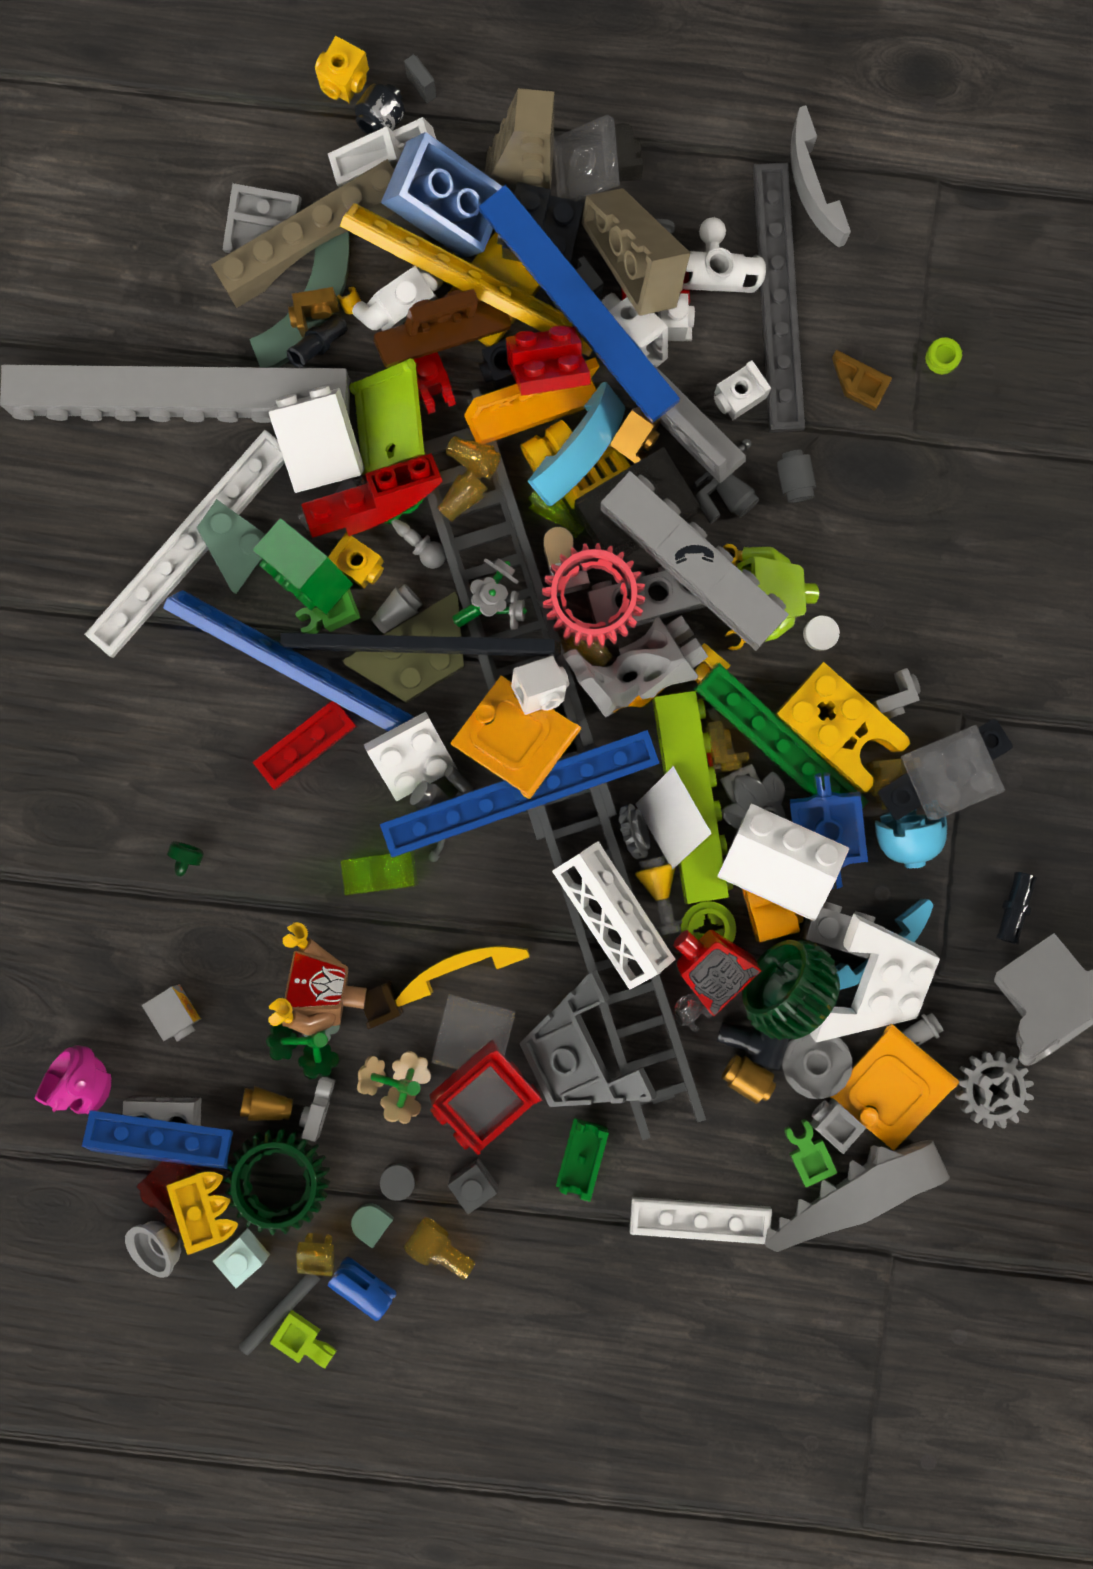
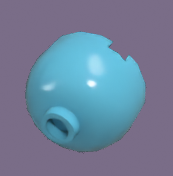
(911, 838)

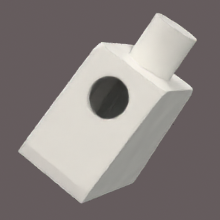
(646, 330)

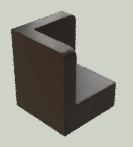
(381, 1005)

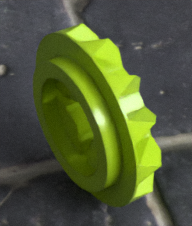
(715, 913)

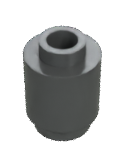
(796, 476)

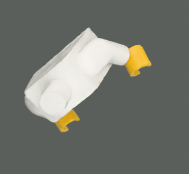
(391, 303)

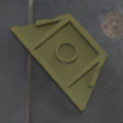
(414, 673)

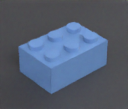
(441, 195)

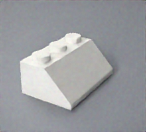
(783, 862)

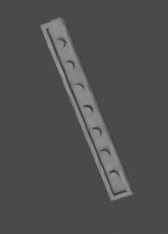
(779, 298)

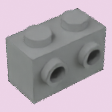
(831, 927)

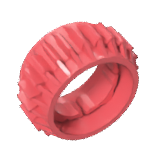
(595, 559)

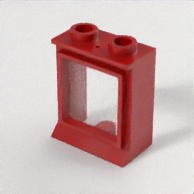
(483, 1098)

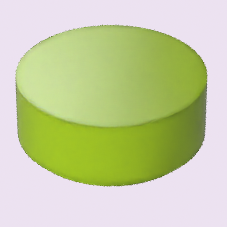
(943, 355)

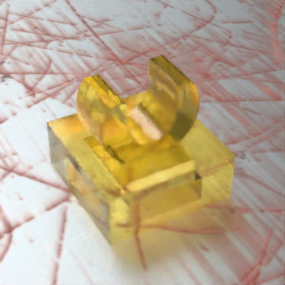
(315, 1257)

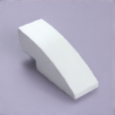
(373, 149)

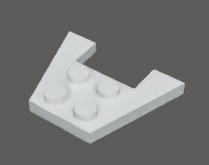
(891, 983)

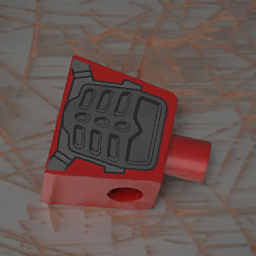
(714, 968)

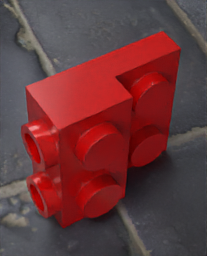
(547, 360)

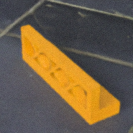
(508, 412)

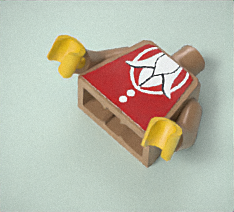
(314, 987)

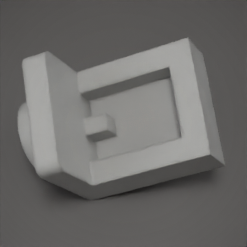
(909, 690)
(836, 1124)

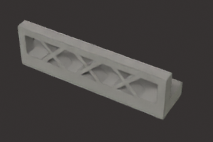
(701, 437)

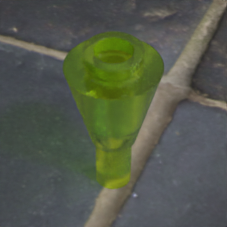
(556, 513)

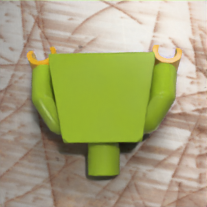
(776, 577)

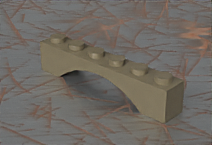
(262, 260)

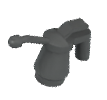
(735, 493)
(430, 794)

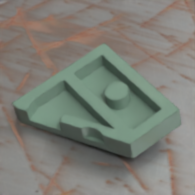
(230, 543)

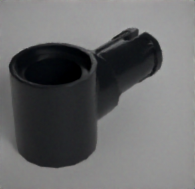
(755, 1043)

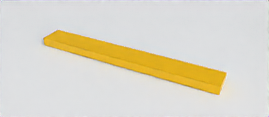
(454, 270)

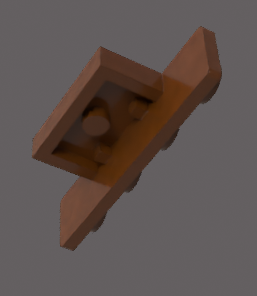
(440, 326)

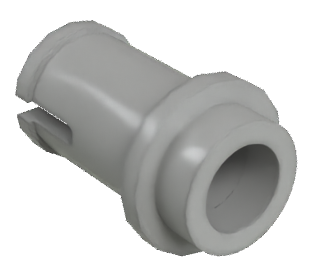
(924, 1029)

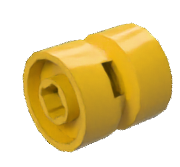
(538, 448)

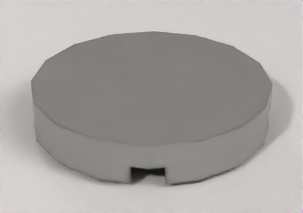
(817, 1067)

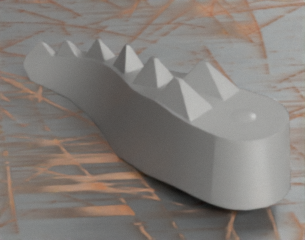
(865, 1194)

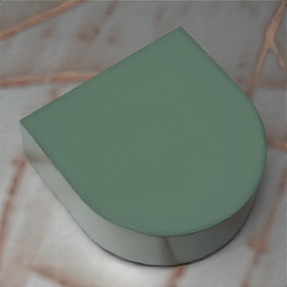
(370, 1223)

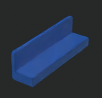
(157, 1140)

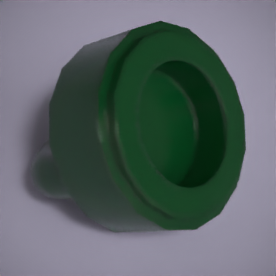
(184, 855)

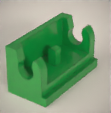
(582, 1158)

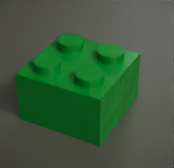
(301, 568)

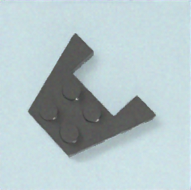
(568, 1060)

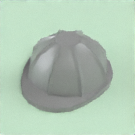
(153, 1247)

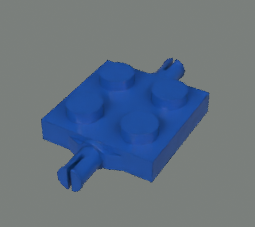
(834, 817)

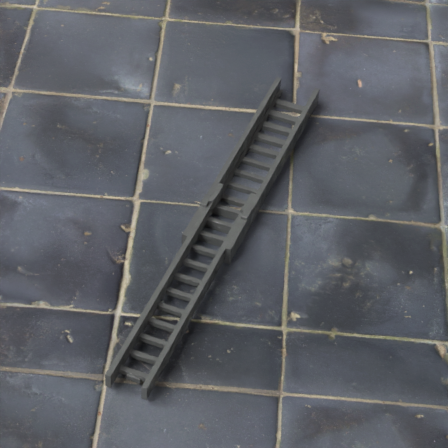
(583, 742)

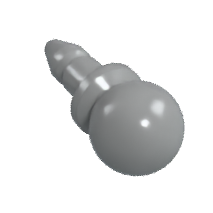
(430, 552)

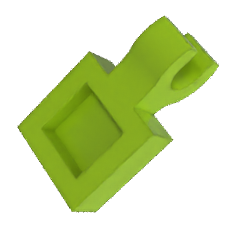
(297, 1339)

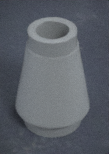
(397, 608)

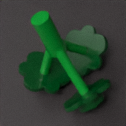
(317, 1056)

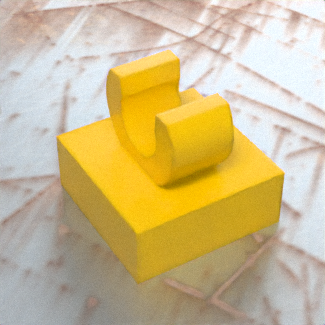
(707, 664)

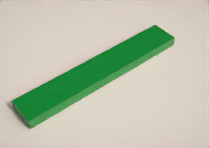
(768, 732)

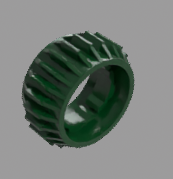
(795, 1011)
(249, 1205)

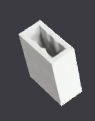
(316, 438)

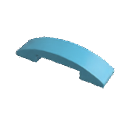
(582, 449)
(912, 924)

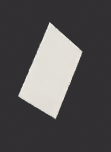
(673, 818)

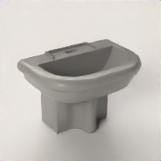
(1050, 995)

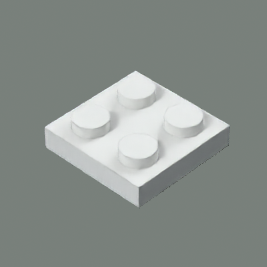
(409, 755)

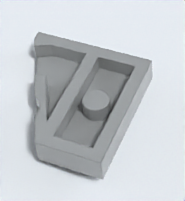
(255, 212)

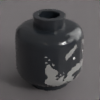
(379, 108)

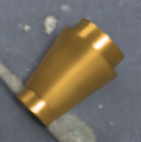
(265, 1105)

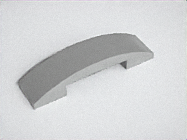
(827, 217)

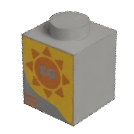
(172, 1013)

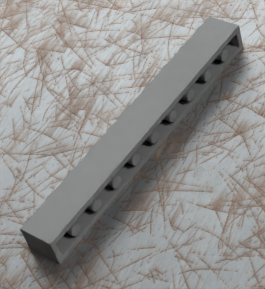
(158, 391)

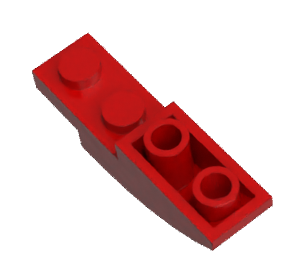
(384, 496)

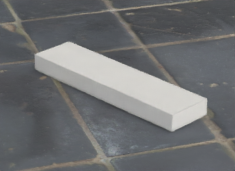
(699, 1220)

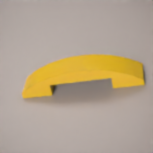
(421, 987)

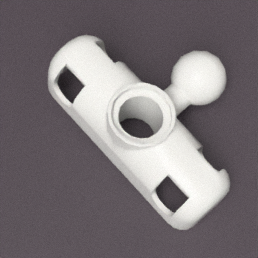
(731, 266)

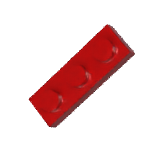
(304, 744)

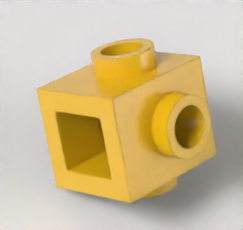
(342, 70)

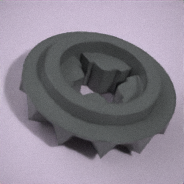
(634, 831)

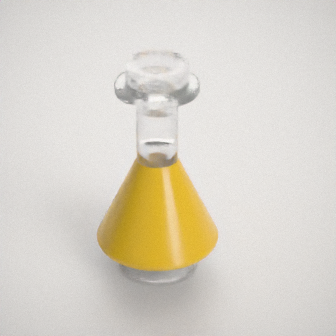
(657, 878)

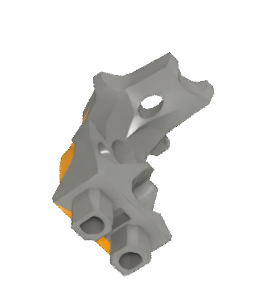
(654, 658)

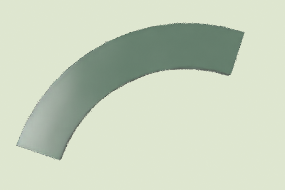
(328, 270)

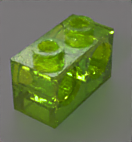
(378, 873)

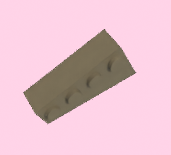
(525, 142)
(637, 250)

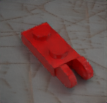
(433, 380)

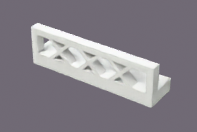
(619, 912)

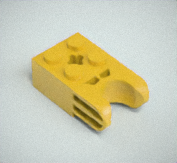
(847, 729)

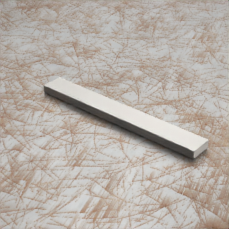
(184, 547)

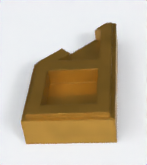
(860, 380)

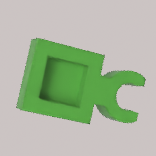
(340, 615)
(810, 1158)

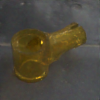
(431, 1244)

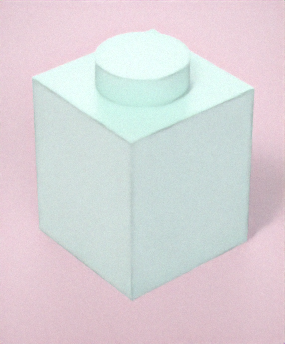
(241, 1258)

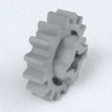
(985, 1099)

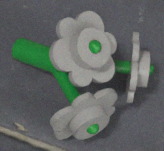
(490, 596)

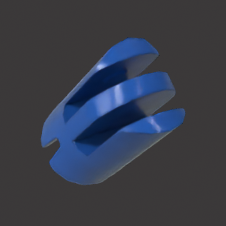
(362, 1289)

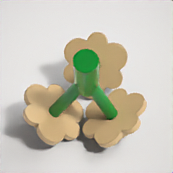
(406, 1082)

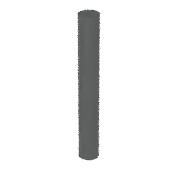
(279, 1313)

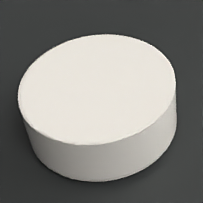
(821, 633)

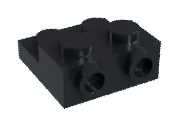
(555, 215)

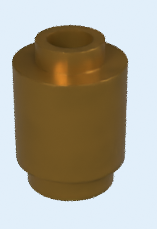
(749, 1079)

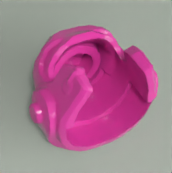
(75, 1081)

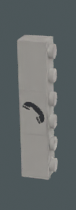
(693, 560)

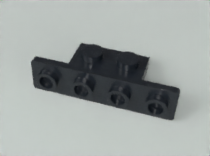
(900, 795)

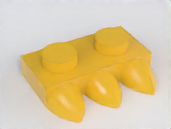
(198, 1211)

